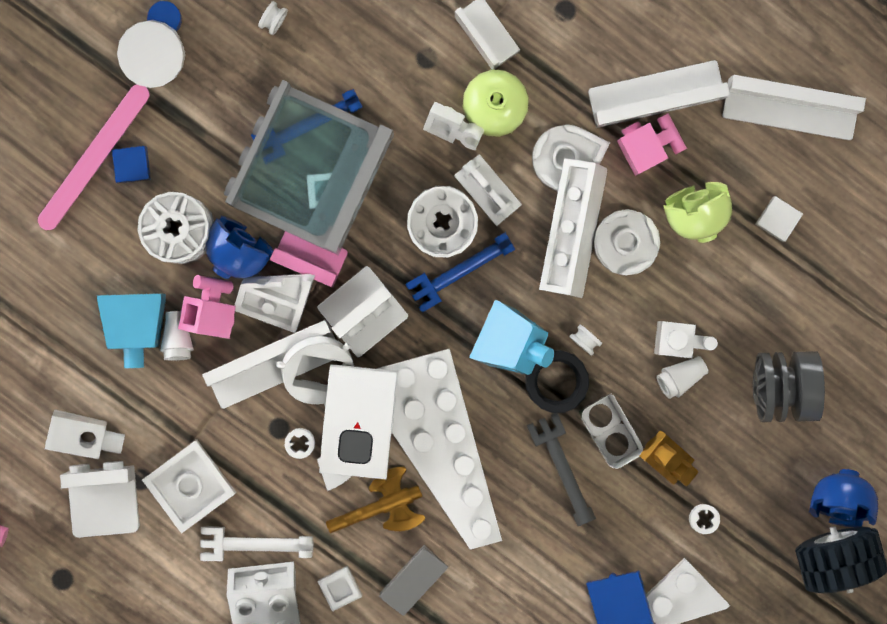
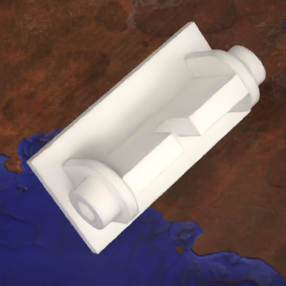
(487, 189)

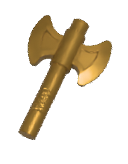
(394, 501)

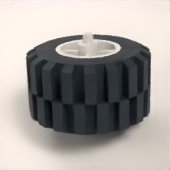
(841, 560)

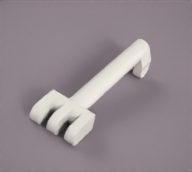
(303, 545)

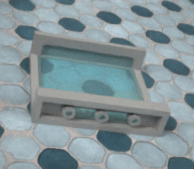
(308, 167)

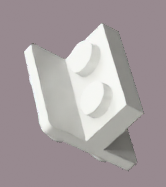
(362, 311)

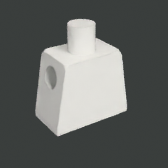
(66, 432)

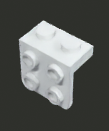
(102, 499)

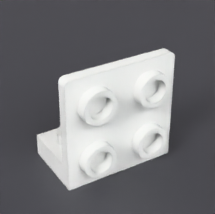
(263, 594)

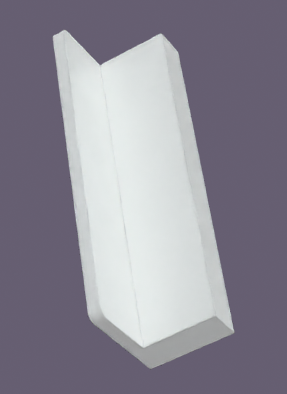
(657, 93)
(792, 107)
(573, 227)
(258, 369)

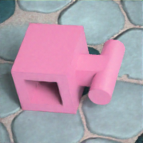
(645, 148)
(207, 314)

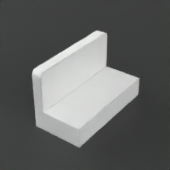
(487, 33)

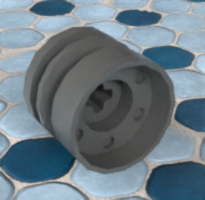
(794, 386)

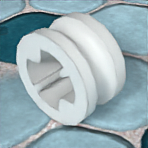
(272, 18)
(585, 340)
(300, 453)
(714, 520)

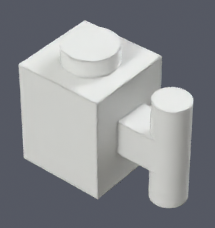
(680, 339)

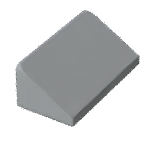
(413, 580)

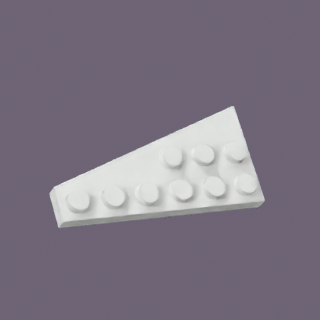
(439, 441)

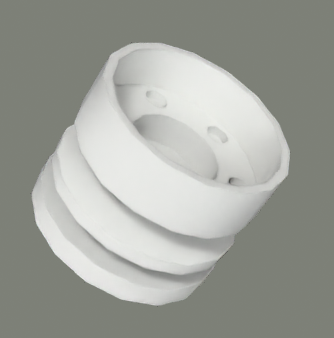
(194, 232)
(437, 240)

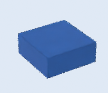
(131, 164)

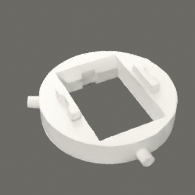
(320, 347)

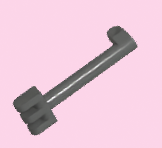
(550, 438)

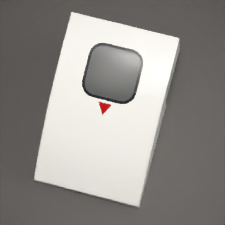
(358, 421)

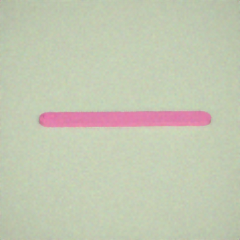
(93, 157)

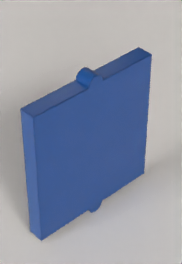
(620, 599)

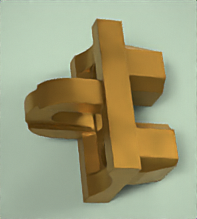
(669, 459)

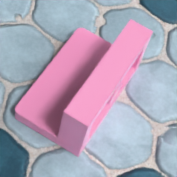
(309, 259)

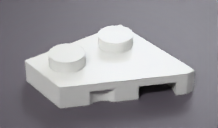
(275, 299)
(683, 596)

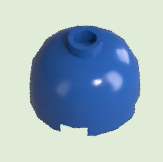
(234, 250)
(845, 499)

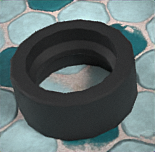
(574, 399)

